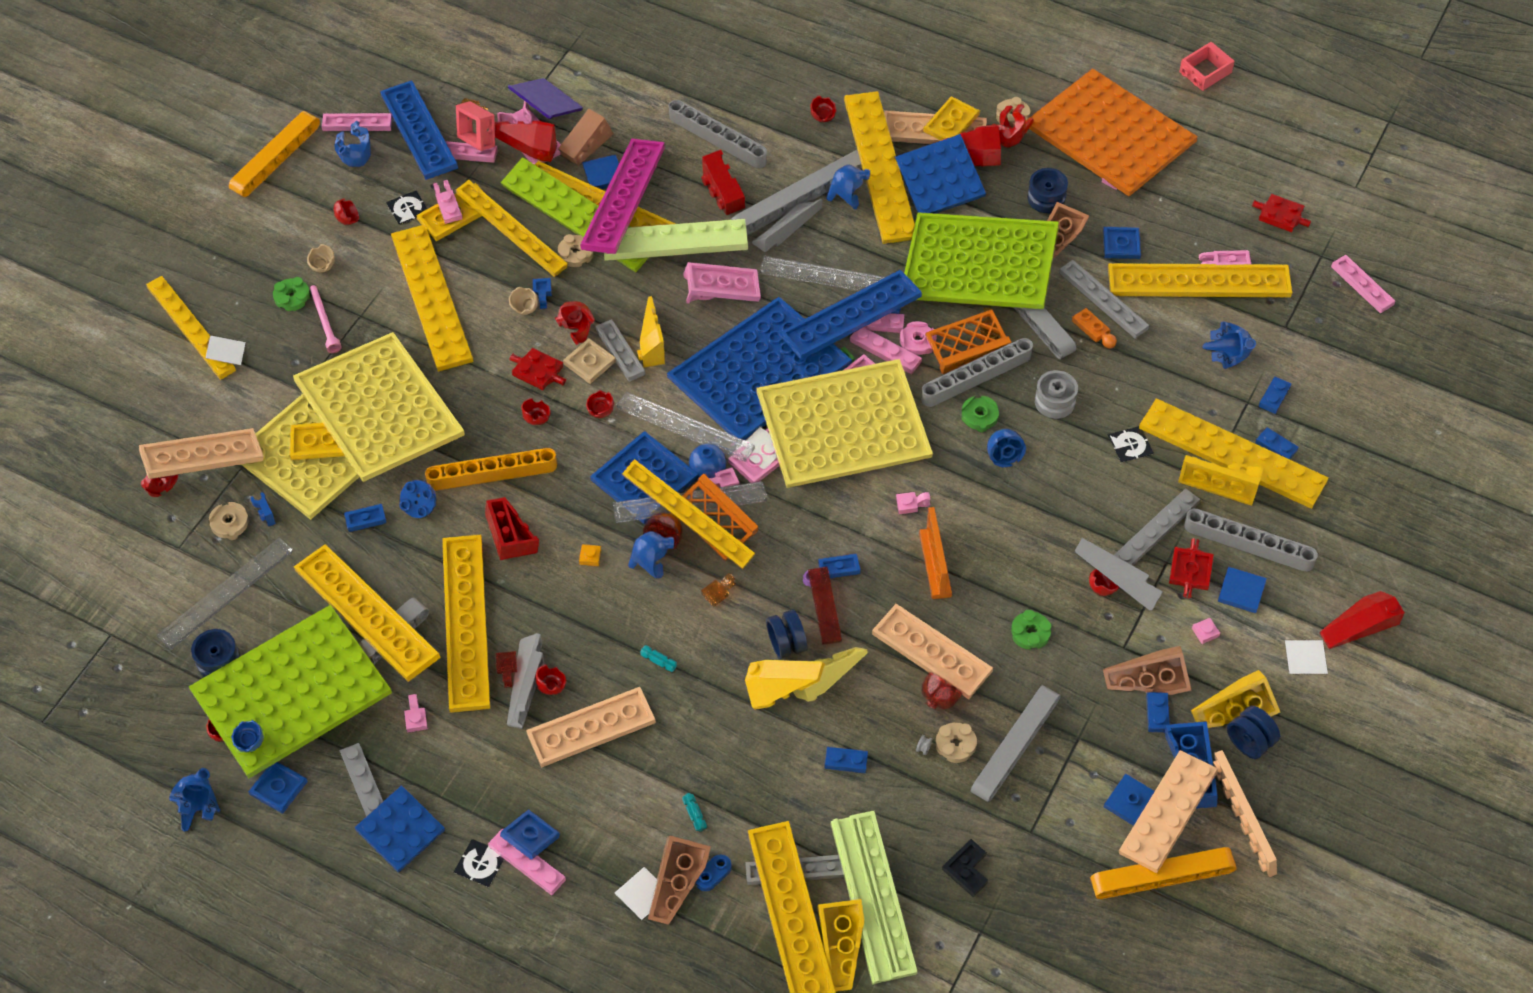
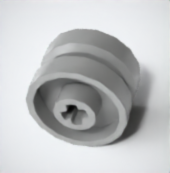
(1056, 394)

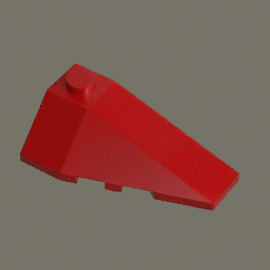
(533, 139)
(983, 145)
(1365, 617)

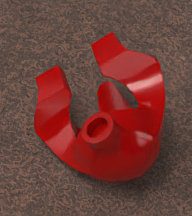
(1012, 136)
(576, 316)

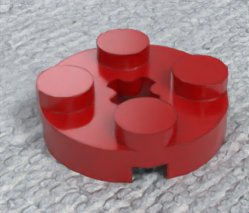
(157, 485)

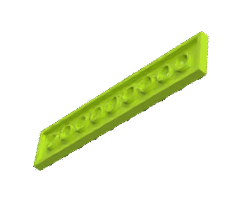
(556, 201)

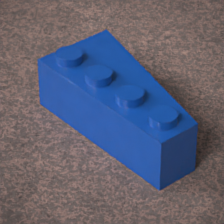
(1193, 740)

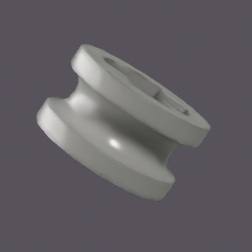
(924, 745)

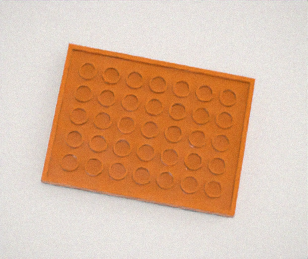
(1111, 132)

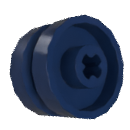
(1046, 189)
(786, 634)
(213, 650)
(1253, 732)

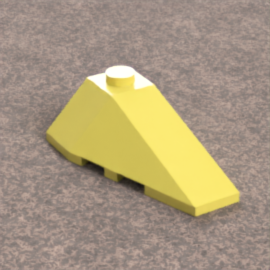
(832, 672)

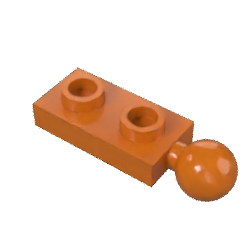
(1094, 328)

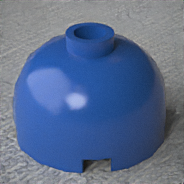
(1006, 447)
(707, 460)

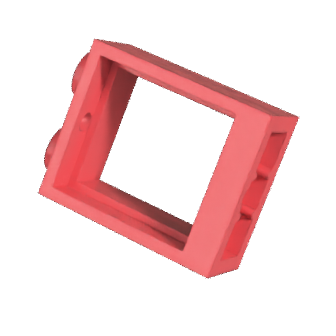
(1216, 57)
(484, 119)

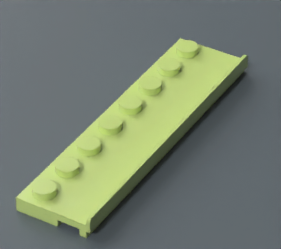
(682, 239)
(870, 879)

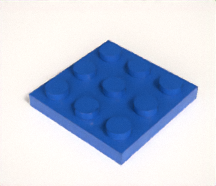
(399, 828)

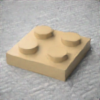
(589, 361)

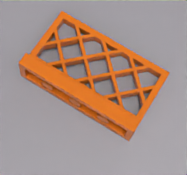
(962, 358)
(726, 504)
(935, 558)

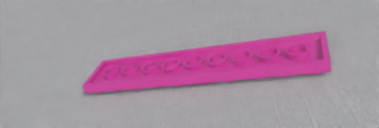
(622, 196)

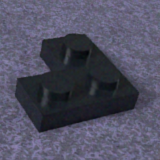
(961, 868)

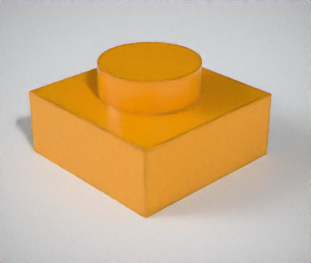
(590, 555)

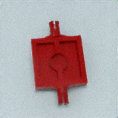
(1281, 213)
(537, 369)
(1191, 568)

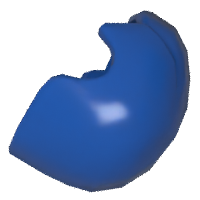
(247, 736)

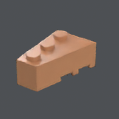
(585, 137)

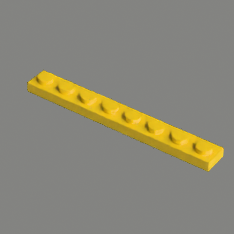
(511, 228)
(187, 324)
(688, 514)

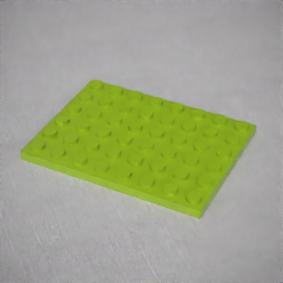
(982, 259)
(291, 688)

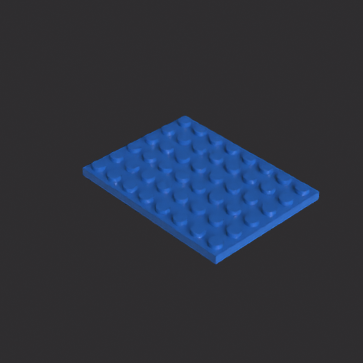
(747, 357)

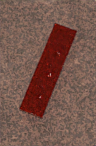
(824, 605)

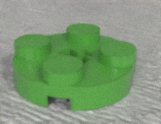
(287, 286)
(980, 422)
(1034, 620)

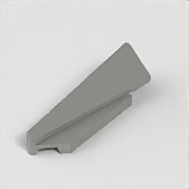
(787, 225)
(1121, 573)
(524, 682)

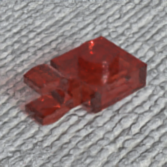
(506, 664)

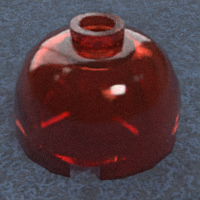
(665, 525)
(939, 693)

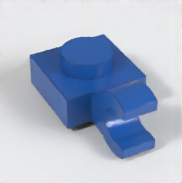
(542, 288)
(264, 512)

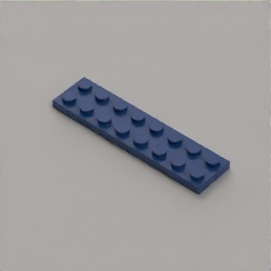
(419, 130)
(850, 314)

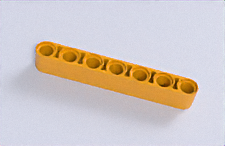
(274, 154)
(498, 464)
(1172, 872)

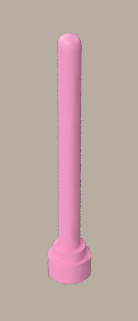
(332, 343)

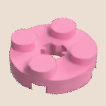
(909, 334)

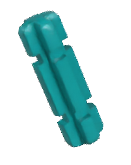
(658, 658)
(694, 812)

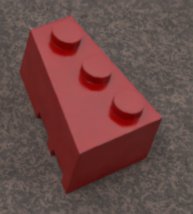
(721, 184)
(508, 530)

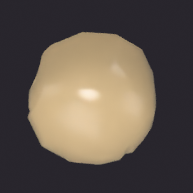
(321, 258)
(523, 300)

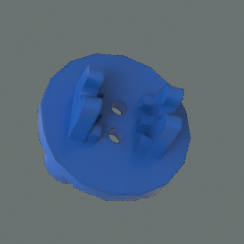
(409, 496)

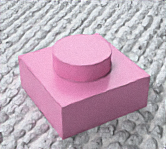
(1206, 630)

